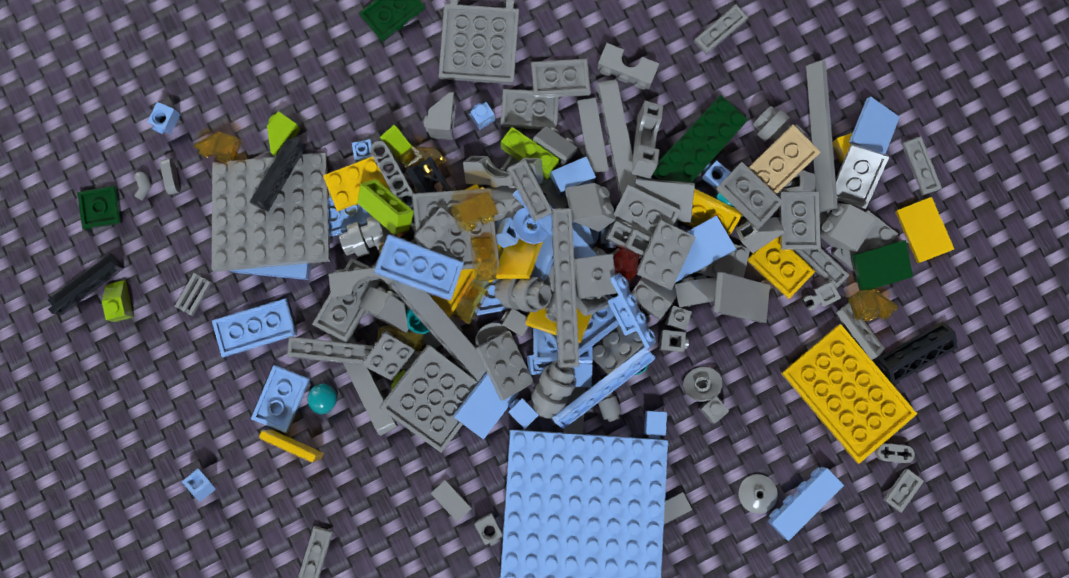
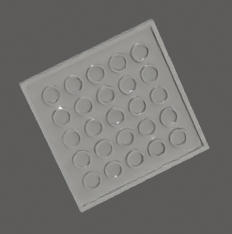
(286, 235)

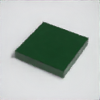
(99, 207)

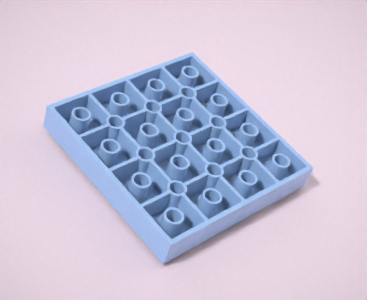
(583, 506)

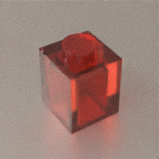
(626, 263)

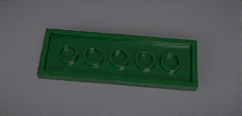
(700, 143)

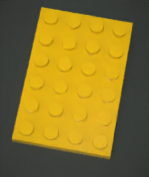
(849, 393)

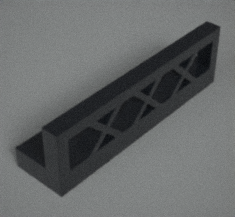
(278, 174)
(422, 180)
(85, 284)
(918, 349)

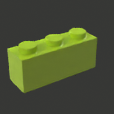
(522, 147)
(385, 206)

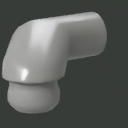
(144, 185)

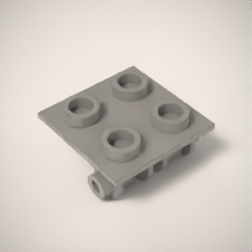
(388, 356)

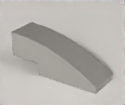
(627, 238)

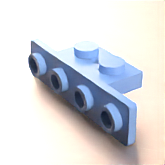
(627, 312)

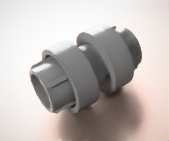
(773, 124)
(361, 238)
(523, 294)
(553, 390)

